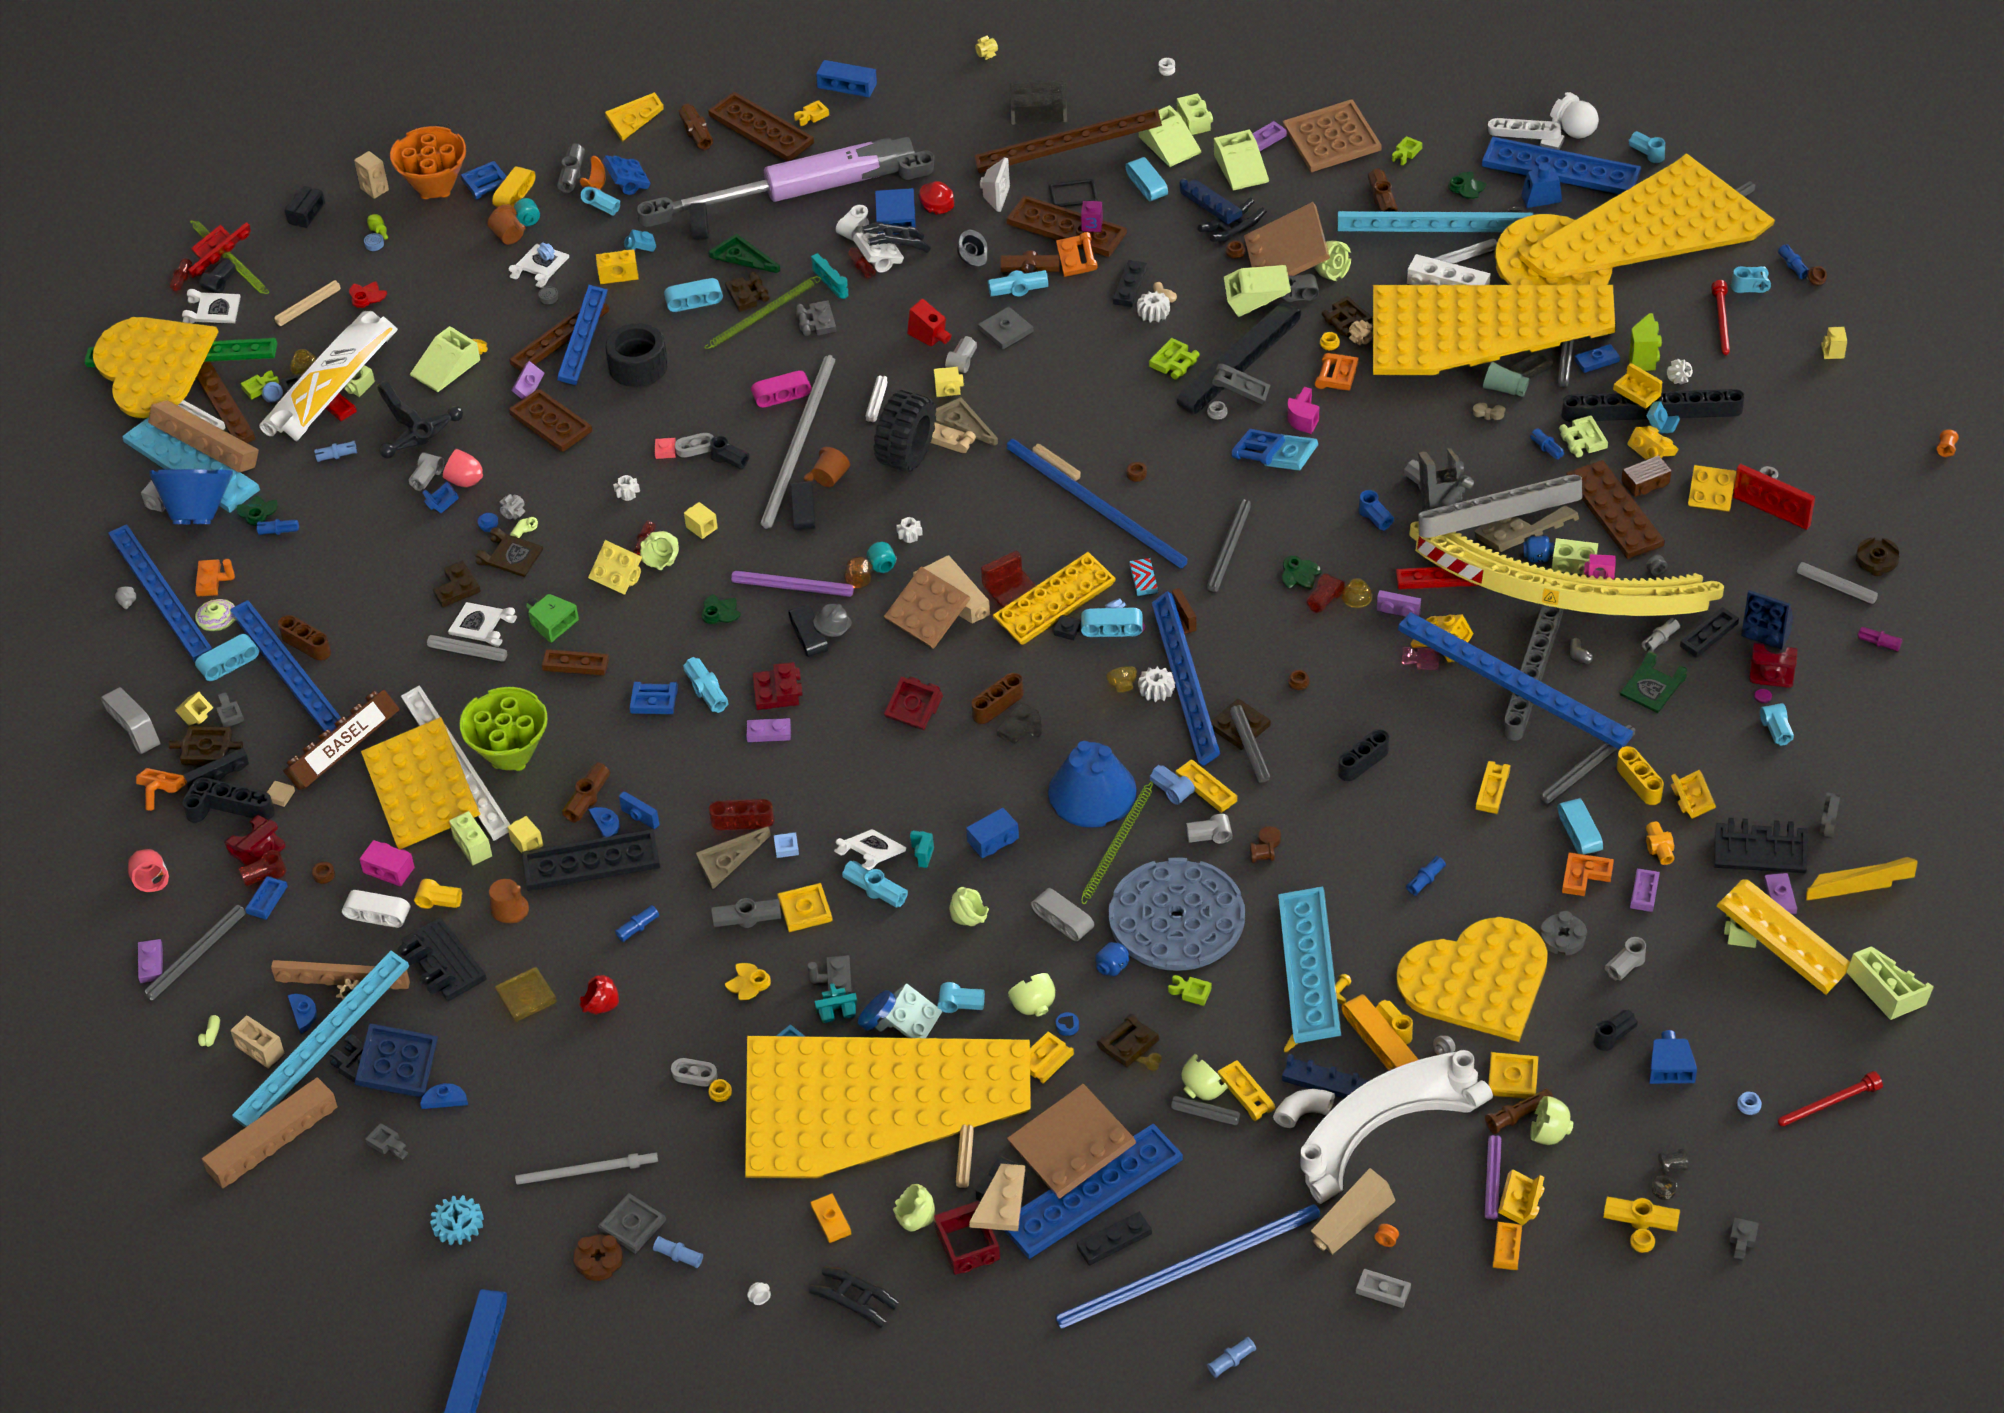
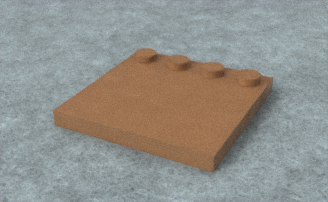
(1332, 135)
(1289, 241)
(1071, 1141)

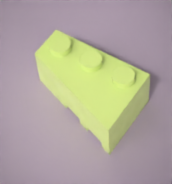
(1887, 984)

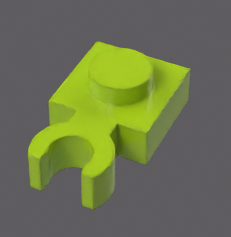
(1406, 148)
(254, 385)
(1192, 991)

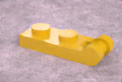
(1492, 787)
(1246, 1090)

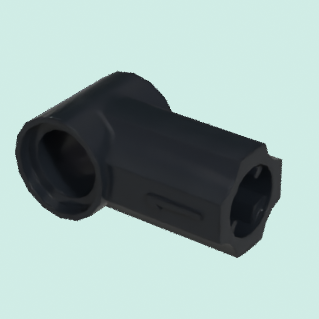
(217, 278)
(725, 452)
(1613, 1029)

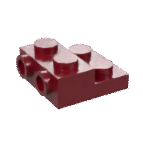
(777, 687)
(913, 702)

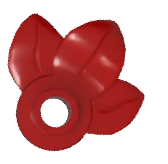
(365, 295)

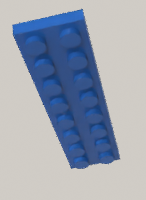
(1569, 166)
(1051, 1218)

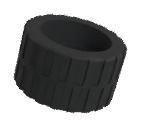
(641, 369)

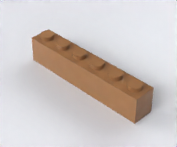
(203, 436)
(269, 1132)

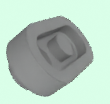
(693, 445)
(695, 1072)

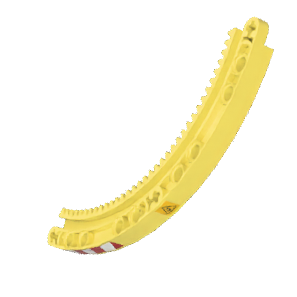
(1566, 590)

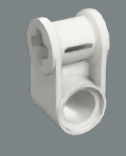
(853, 222)

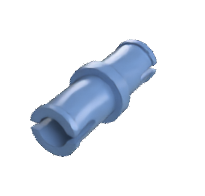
(335, 451)
(678, 1252)
(1231, 1357)

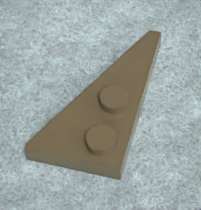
(961, 417)
(724, 858)

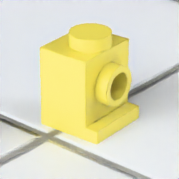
(1834, 343)

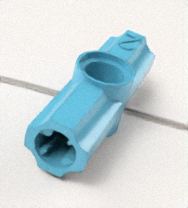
(1017, 283)
(705, 684)
(875, 884)

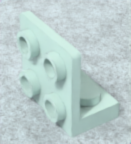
(911, 1014)

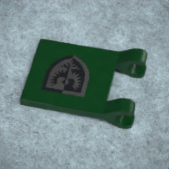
(1652, 687)

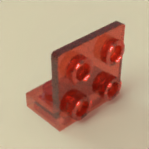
(1006, 578)

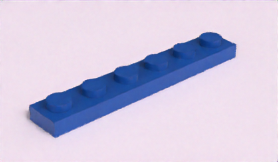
(582, 335)

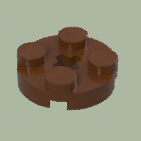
(594, 1245)

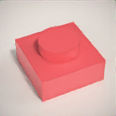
(665, 448)

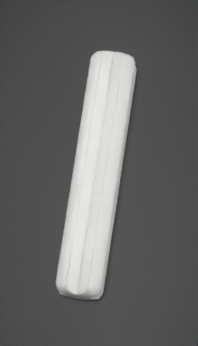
(876, 398)

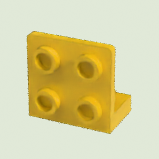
(1712, 488)
(1451, 623)

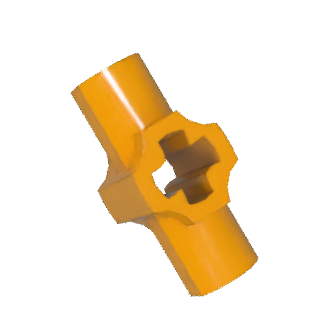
(1660, 843)

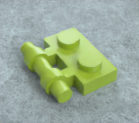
(1168, 358)

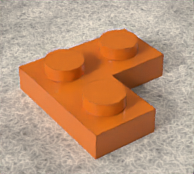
(1585, 867)

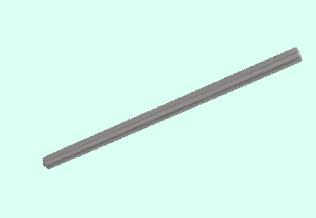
(797, 442)

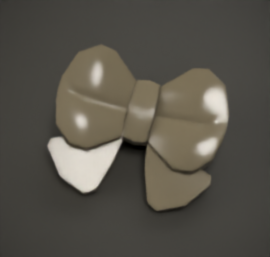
(1481, 409)

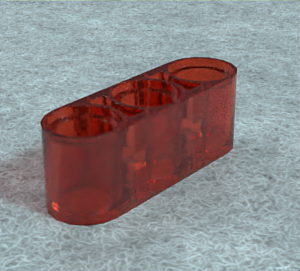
(741, 814)

